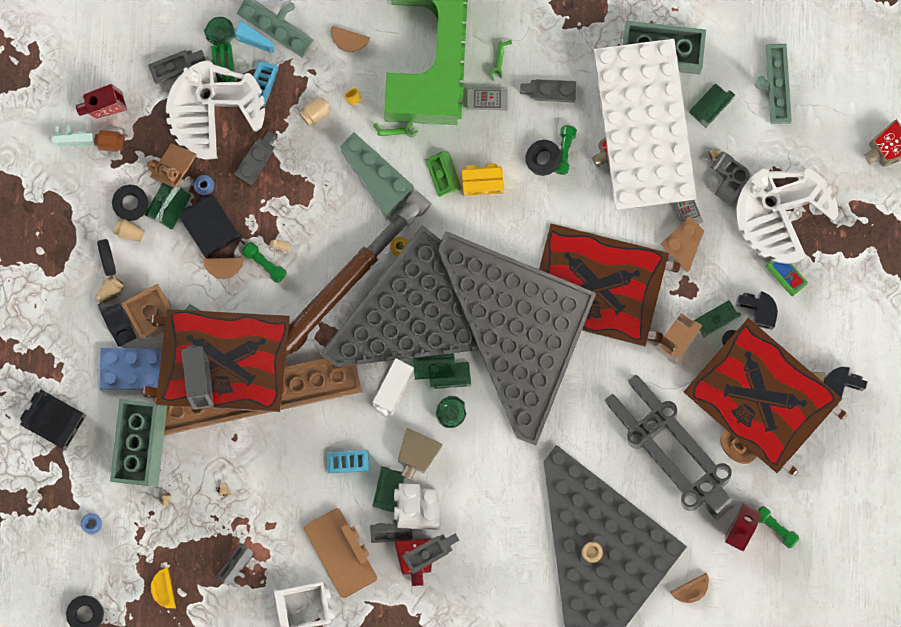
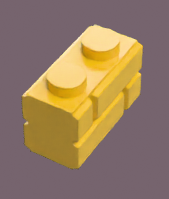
(482, 180)

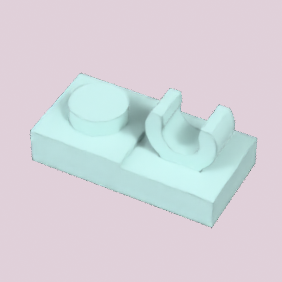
(83, 138)

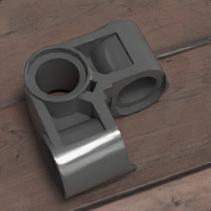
(727, 167)

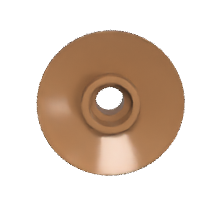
(735, 449)

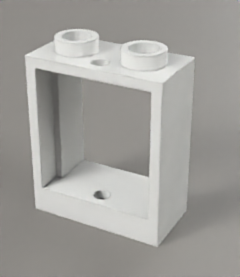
(393, 388)
(282, 609)

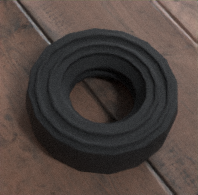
(534, 150)
(127, 190)
(106, 257)
(75, 604)

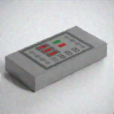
(487, 99)
(686, 209)

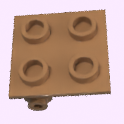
(172, 165)

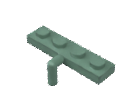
(276, 26)
(777, 83)

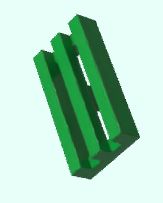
(230, 55)

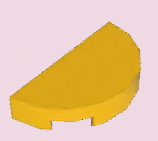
(162, 589)

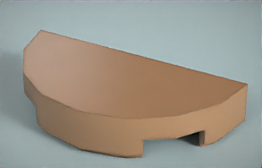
(348, 40)
(223, 267)
(693, 590)

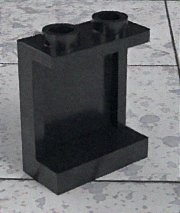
(209, 225)
(52, 419)

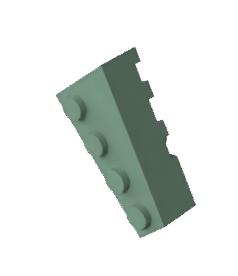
(380, 179)

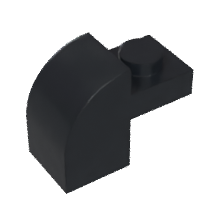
(764, 307)
(116, 321)
(839, 379)

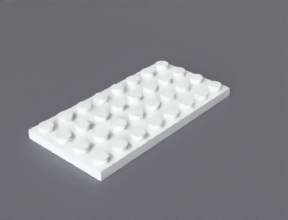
(644, 124)

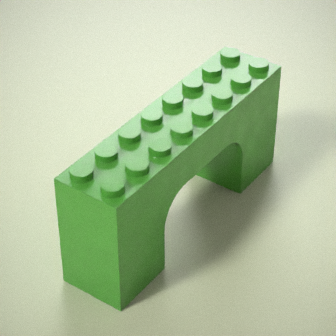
(435, 93)

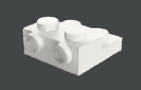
(416, 507)

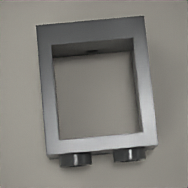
(197, 377)

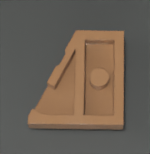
(684, 242)

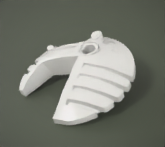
(194, 116)
(770, 227)

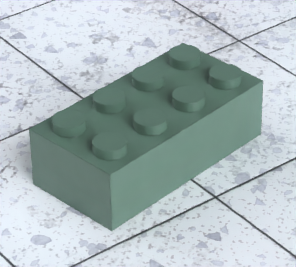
(688, 42)
(138, 443)

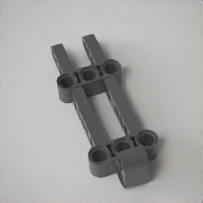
(716, 500)

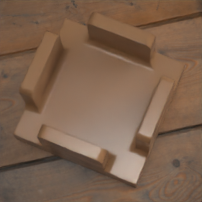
(143, 306)
(678, 338)

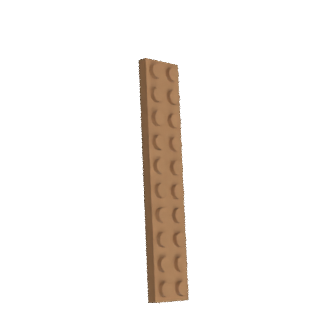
(302, 385)

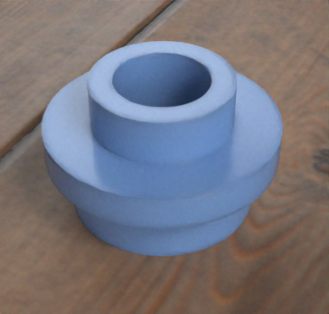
(204, 191)
(84, 523)

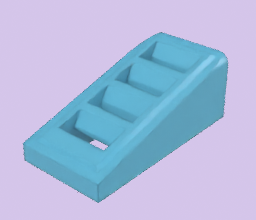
(251, 37)
(271, 78)
(365, 461)

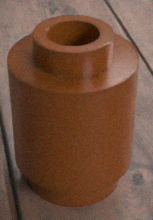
(109, 141)

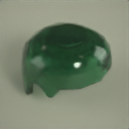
(219, 31)
(450, 412)

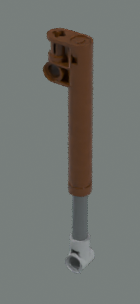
(351, 273)

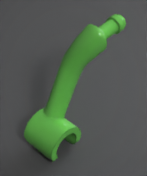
(500, 53)
(388, 132)

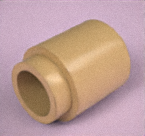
(315, 111)

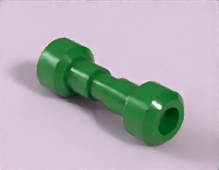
(567, 133)
(276, 273)
(789, 538)

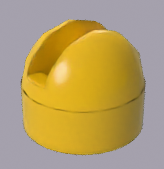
(353, 96)

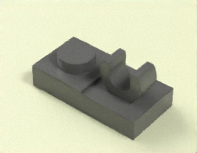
(389, 533)
(236, 562)

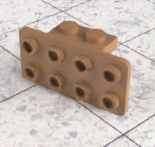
(341, 553)

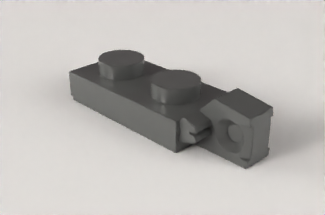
(173, 65)
(550, 90)
(256, 159)
(429, 552)

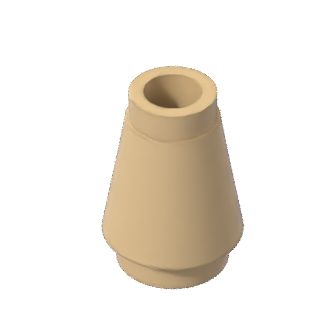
(127, 230)
(110, 288)

